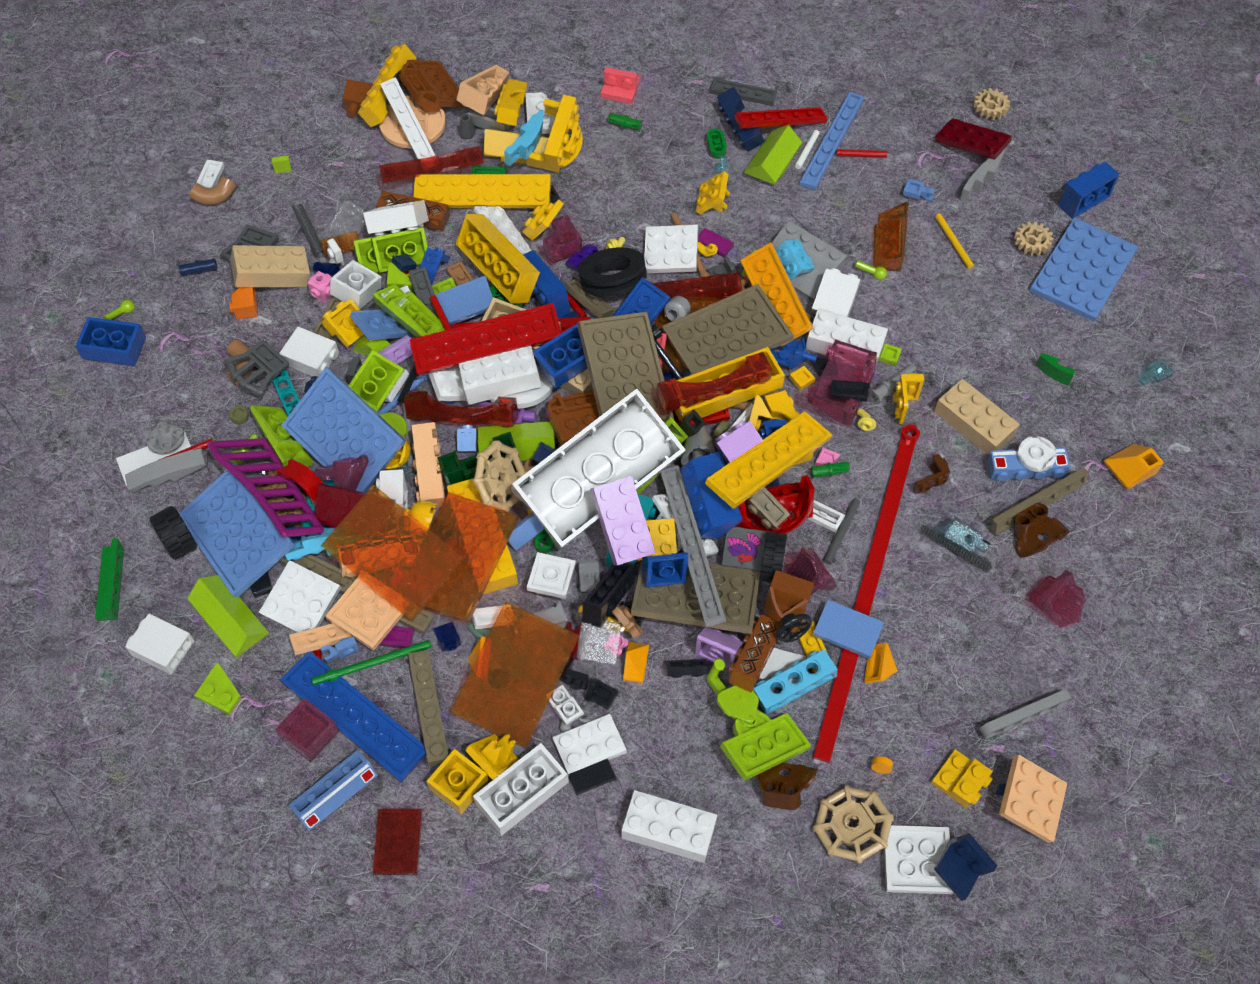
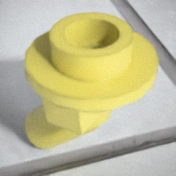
(613, 243)
(866, 422)

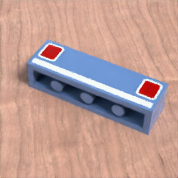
(1006, 465)
(333, 790)

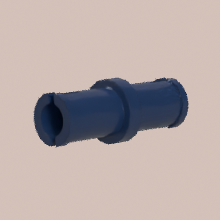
(198, 267)

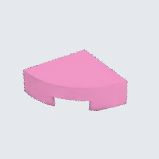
(827, 456)

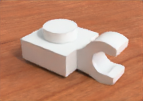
(334, 252)

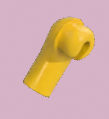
(707, 251)

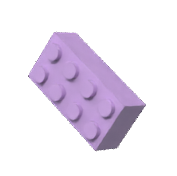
(738, 441)
(622, 520)

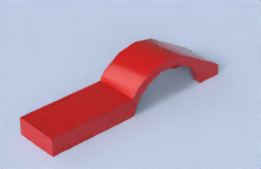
(303, 477)

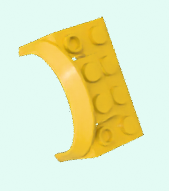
(566, 118)

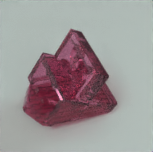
(344, 472)
(810, 568)
(1059, 599)

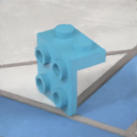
(794, 258)

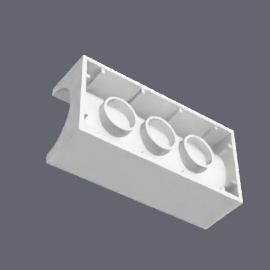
(616, 445)

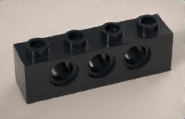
(608, 594)

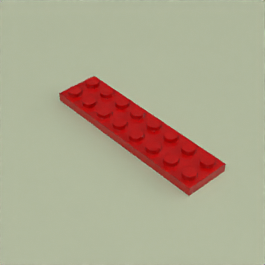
(484, 339)

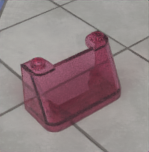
(844, 363)

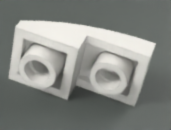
(565, 705)

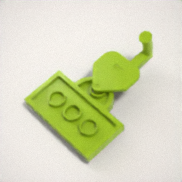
(758, 739)

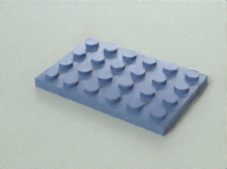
(1083, 269)
(339, 424)
(234, 533)

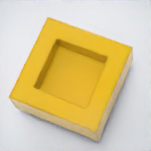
(802, 378)

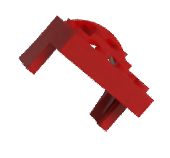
(794, 497)

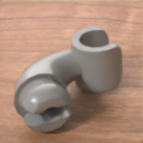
(566, 727)

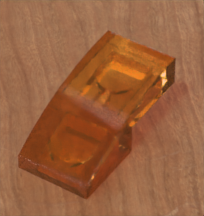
(344, 242)

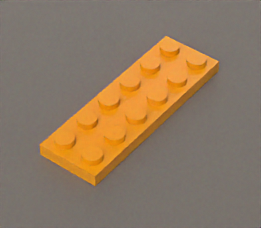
(767, 270)

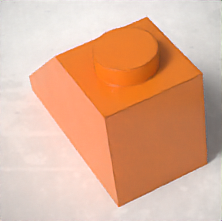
(244, 303)

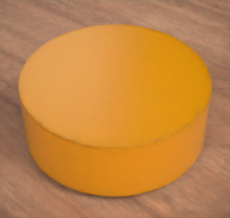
(882, 765)

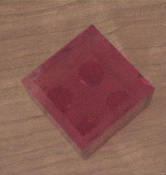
(307, 730)

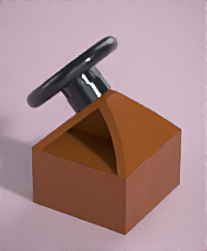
(787, 604)

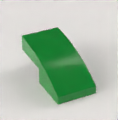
(1049, 366)

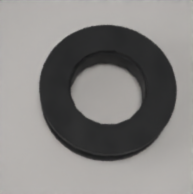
(608, 259)

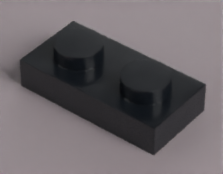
(692, 667)

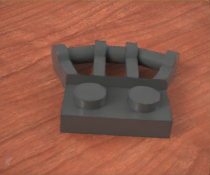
(251, 237)
(265, 359)

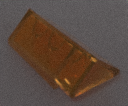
(890, 238)

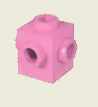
(320, 286)

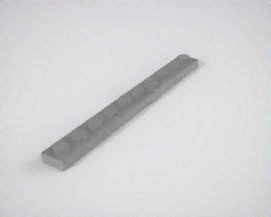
(693, 545)

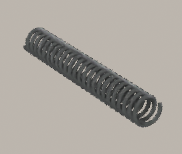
(309, 237)
(953, 548)

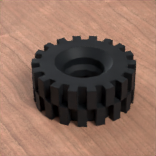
(773, 555)

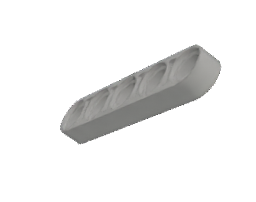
(1026, 714)

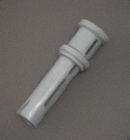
(887, 387)

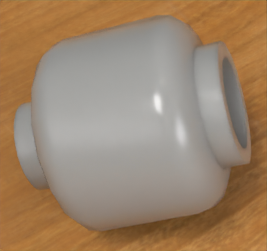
(677, 308)

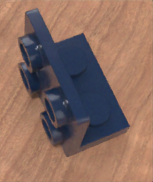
(963, 864)

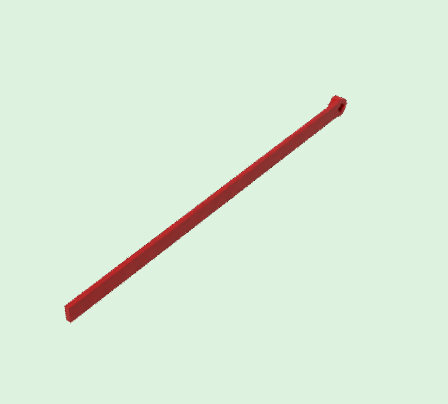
(867, 591)

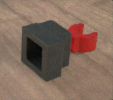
(691, 423)

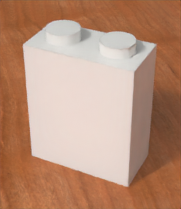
(836, 292)
(309, 352)
(159, 643)

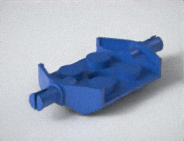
(793, 353)

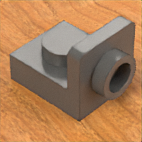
(725, 268)
(353, 369)

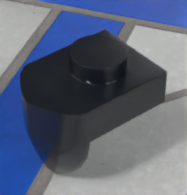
(574, 678)

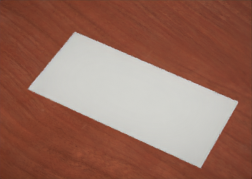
(145, 456)

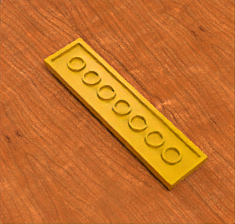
(485, 190)
(768, 459)

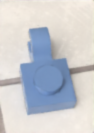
(916, 189)
(342, 649)

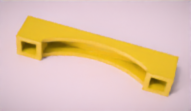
(374, 106)

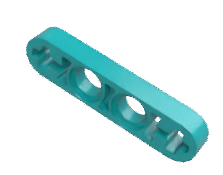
(285, 392)

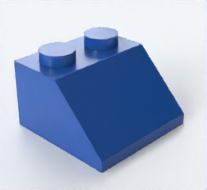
(665, 569)

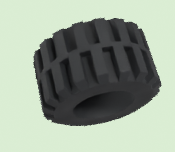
(173, 532)

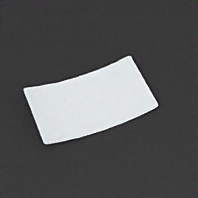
(779, 661)

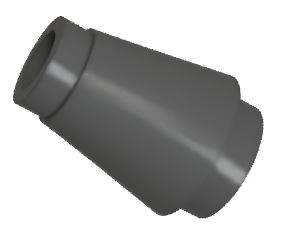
(466, 127)

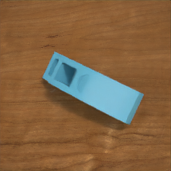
(527, 141)
(309, 545)

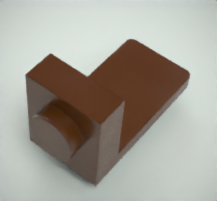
(941, 473)

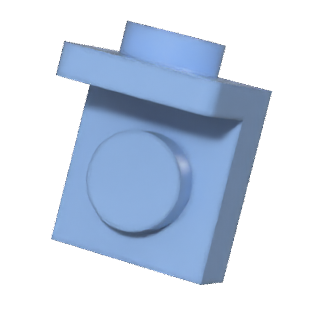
(467, 439)

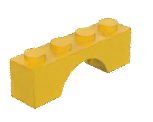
(510, 101)
(782, 407)

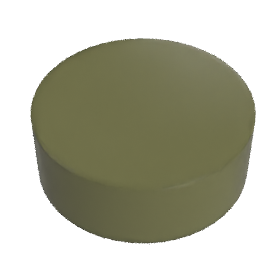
(239, 415)
(722, 428)

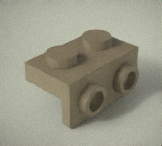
(767, 509)

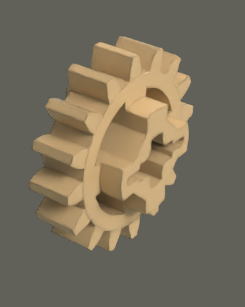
(991, 103)
(1033, 238)

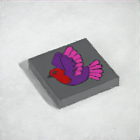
(744, 548)

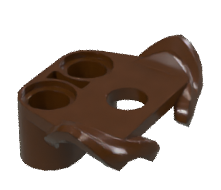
(1031, 524)
(785, 791)

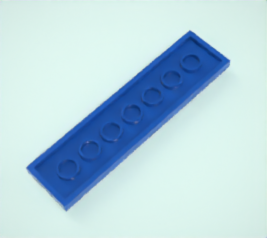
(357, 717)

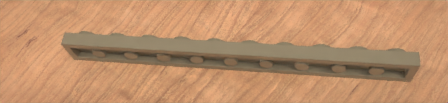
(332, 573)

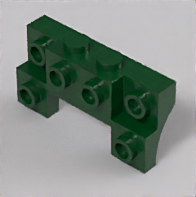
(462, 470)

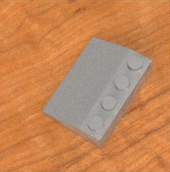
(821, 254)

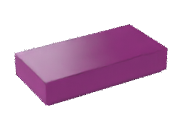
(724, 245)
(398, 637)

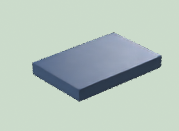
(466, 300)
(378, 325)
(848, 629)

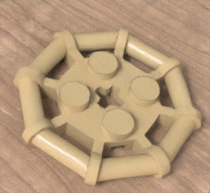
(488, 483)
(853, 835)

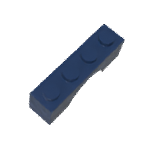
(730, 104)

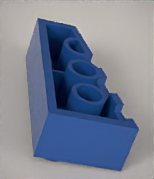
(548, 287)

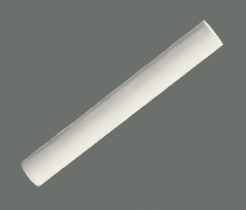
(807, 149)

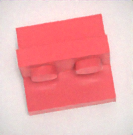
(620, 85)

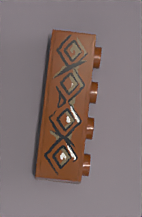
(437, 212)
(755, 653)

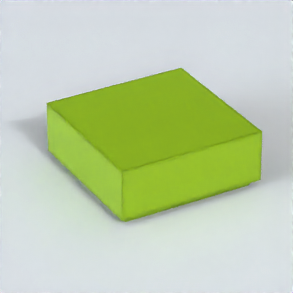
(281, 164)
(890, 354)

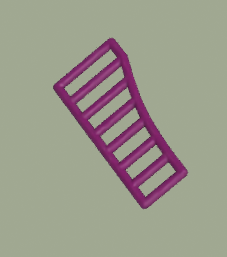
(260, 495)

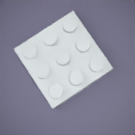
(671, 248)
(300, 598)
(912, 859)

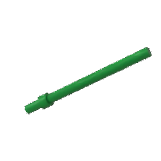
(333, 675)

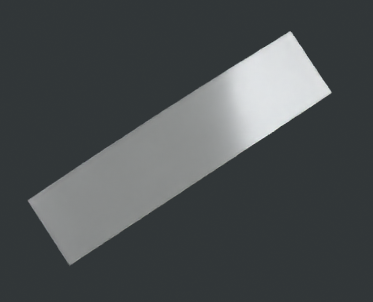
(984, 173)
(168, 468)

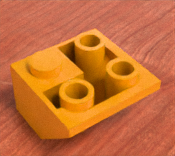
(1134, 464)

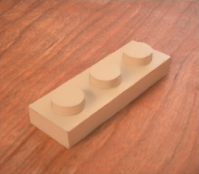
(316, 638)

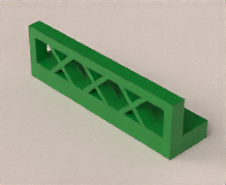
(110, 581)

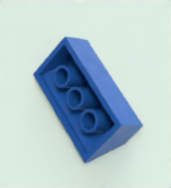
(710, 511)

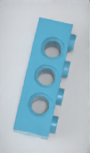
(807, 682)

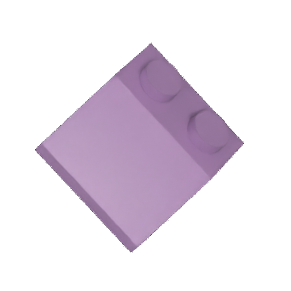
(715, 645)

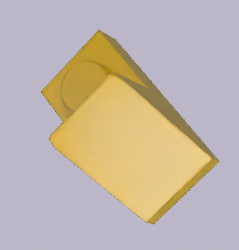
(759, 409)

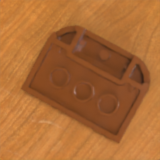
(430, 84)
(571, 414)

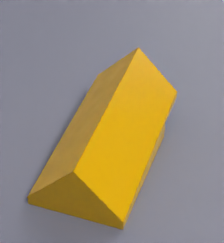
(498, 140)

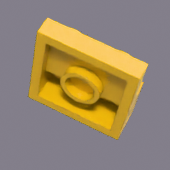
(541, 219)
(341, 324)
(962, 779)

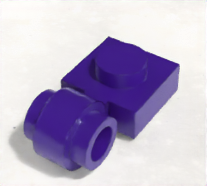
(574, 261)

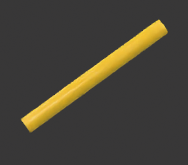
(954, 241)

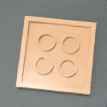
(364, 614)
(1033, 798)

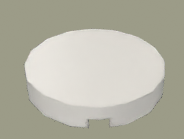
(1036, 454)

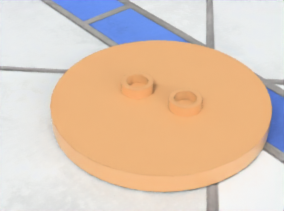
(431, 124)

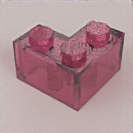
(563, 242)

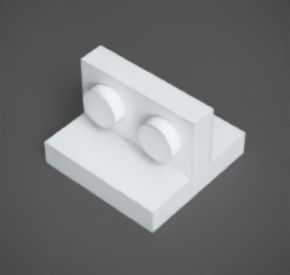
(551, 575)

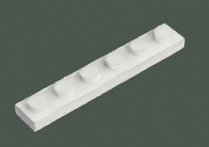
(407, 119)

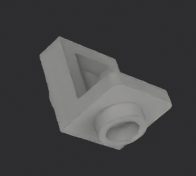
(588, 575)

